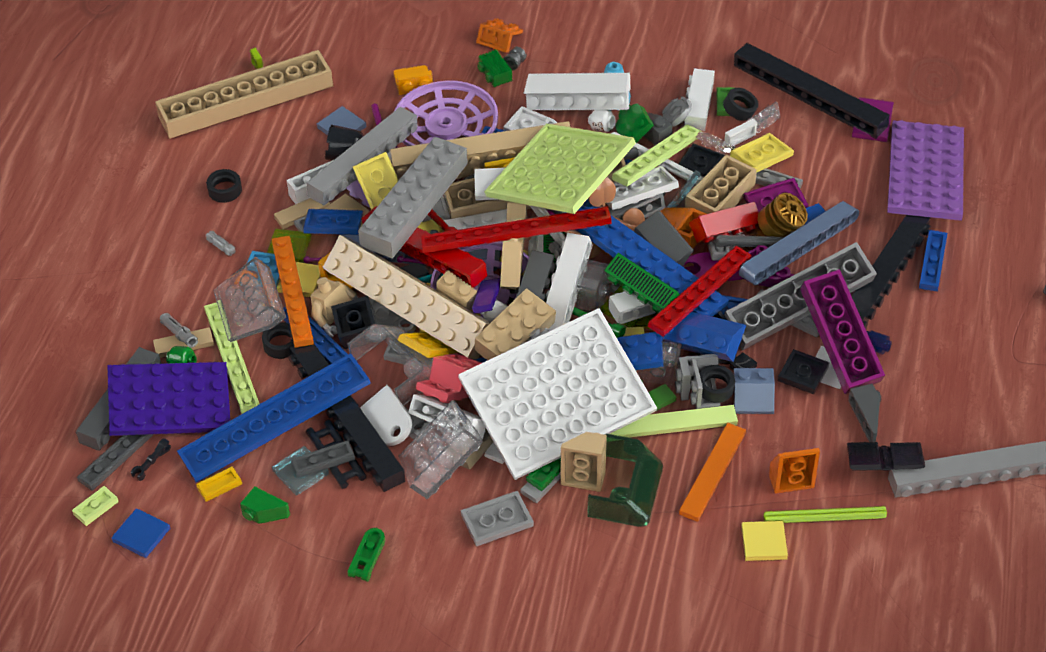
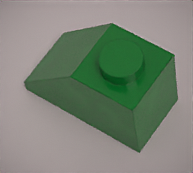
(263, 507)

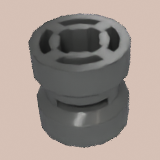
(515, 57)

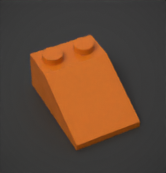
(794, 470)

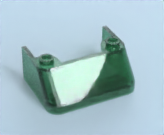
(631, 504)

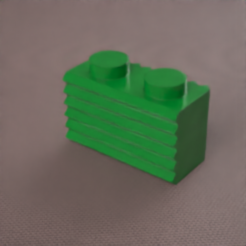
(494, 68)

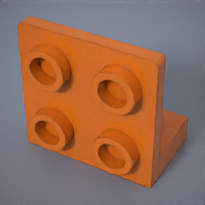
(497, 34)

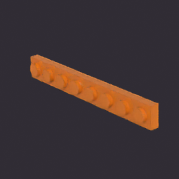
(292, 292)

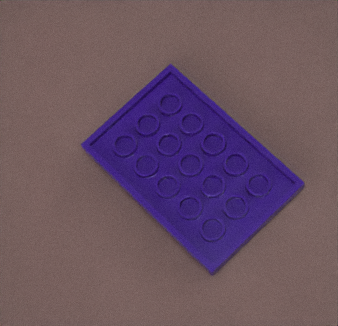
(167, 398)

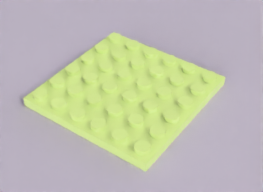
(560, 168)

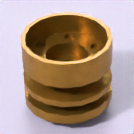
(782, 216)

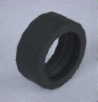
(737, 111)
(225, 195)
(274, 351)
(722, 373)

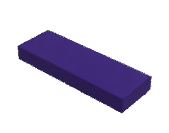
(486, 295)

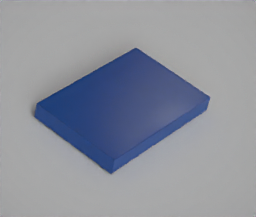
(333, 221)

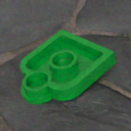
(633, 122)

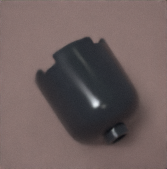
(340, 140)

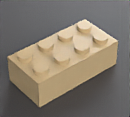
(722, 186)
(514, 325)

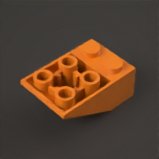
(680, 221)

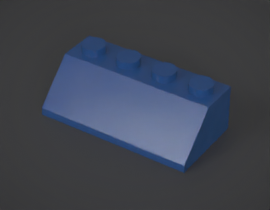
(707, 335)

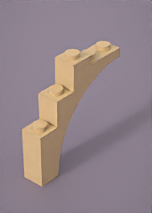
(513, 250)

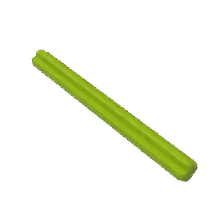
(830, 514)

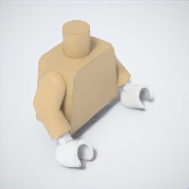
(327, 295)

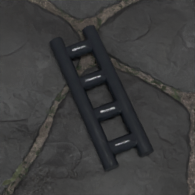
(340, 477)

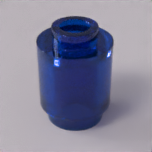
(880, 342)

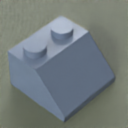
(754, 390)

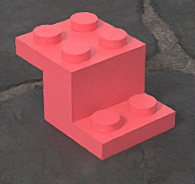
(444, 378)

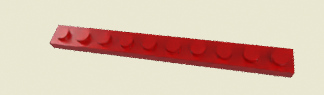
(515, 229)

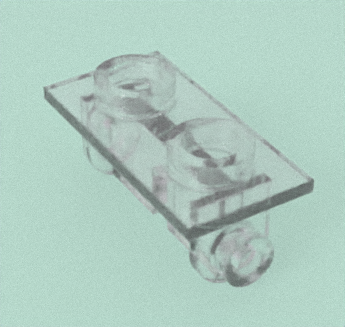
(766, 116)

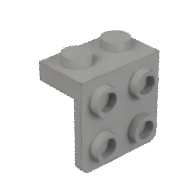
(683, 373)
(696, 387)

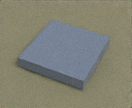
(343, 118)

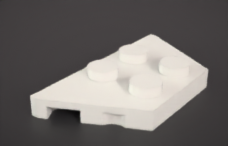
(478, 220)

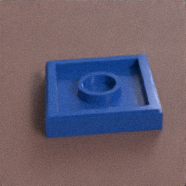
(140, 533)

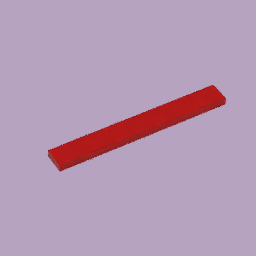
(698, 291)

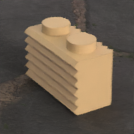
(456, 290)

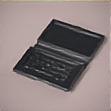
(893, 457)

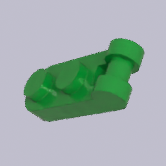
(367, 554)

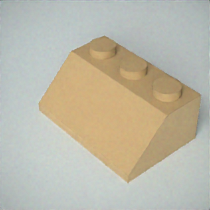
(584, 461)

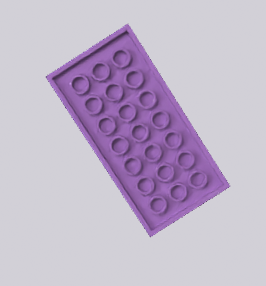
(926, 170)

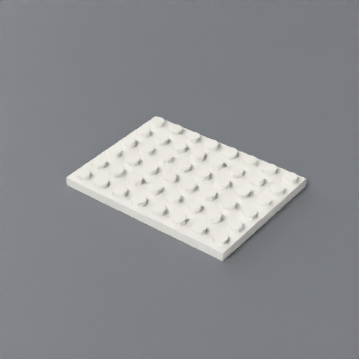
(555, 391)

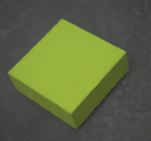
(256, 58)

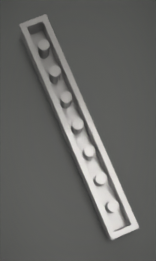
(379, 140)
(970, 469)

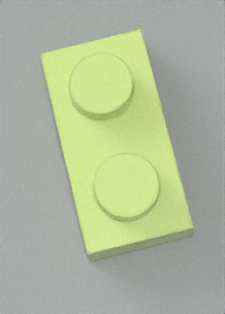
(95, 506)

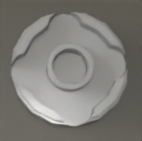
(677, 110)

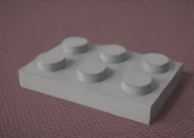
(497, 518)

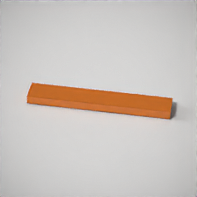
(712, 472)

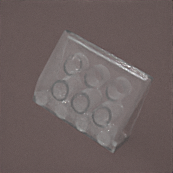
(249, 301)
(439, 450)

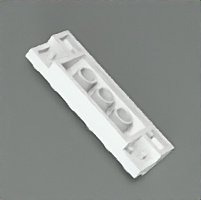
(578, 91)

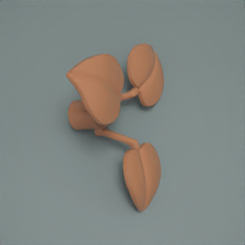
(604, 194)

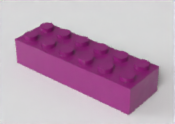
(842, 331)

